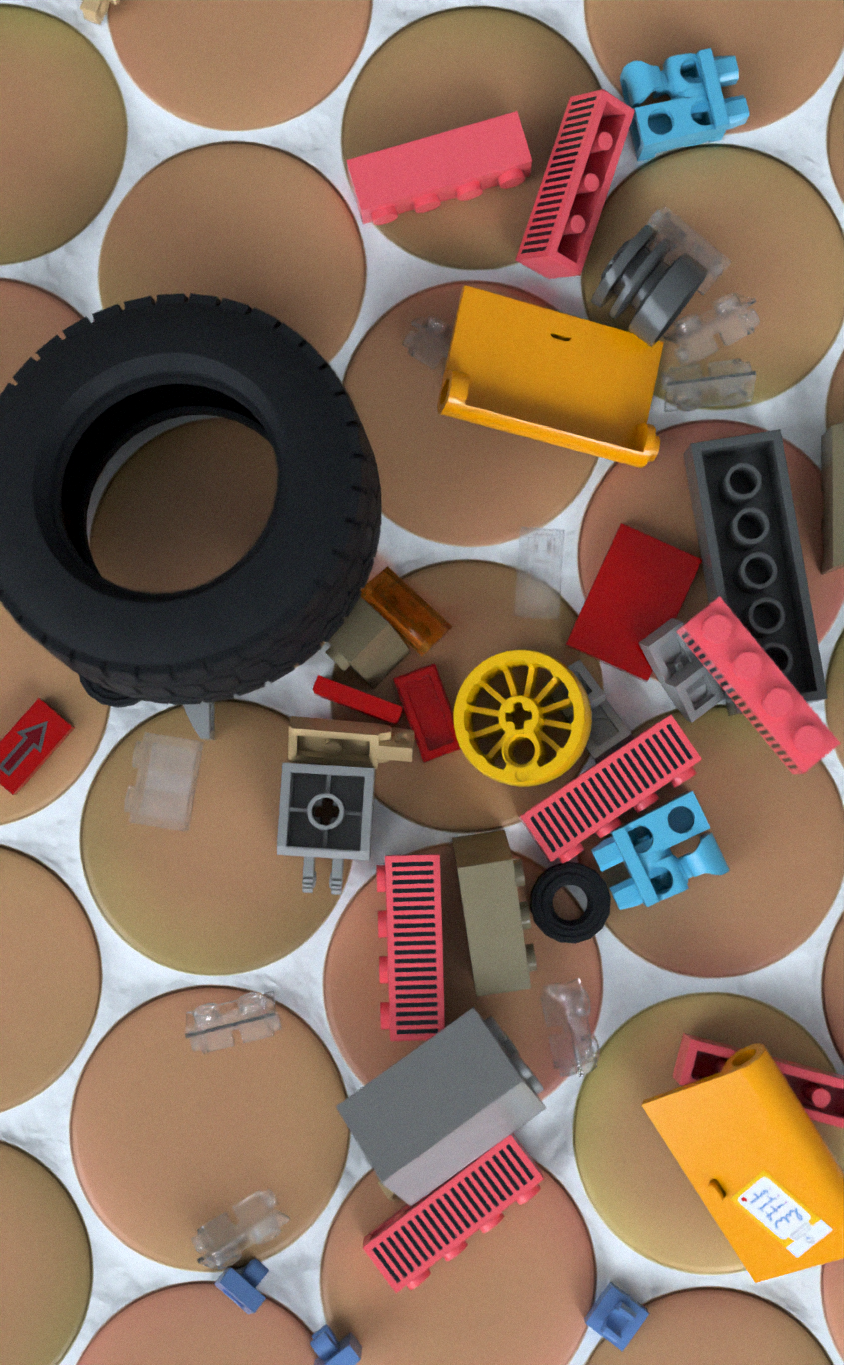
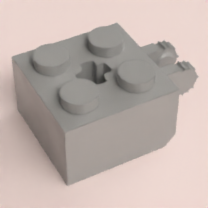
(304, 834)

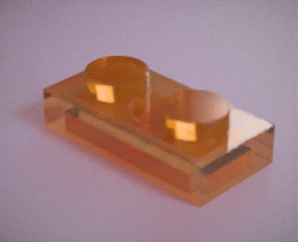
(405, 611)

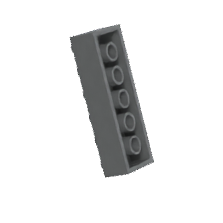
(755, 550)

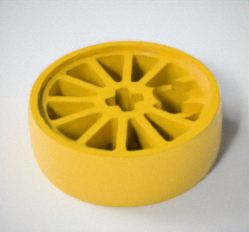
(533, 772)

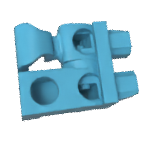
(696, 104)
(647, 855)

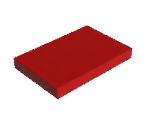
(630, 598)

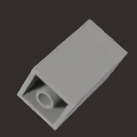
(442, 1106)

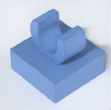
(241, 1286)
(616, 1316)
(335, 1352)

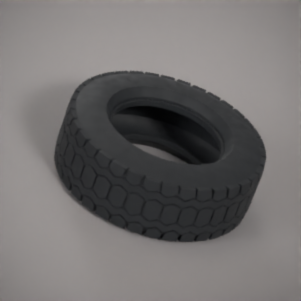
(160, 366)

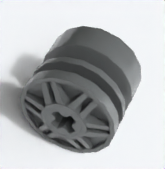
(649, 284)

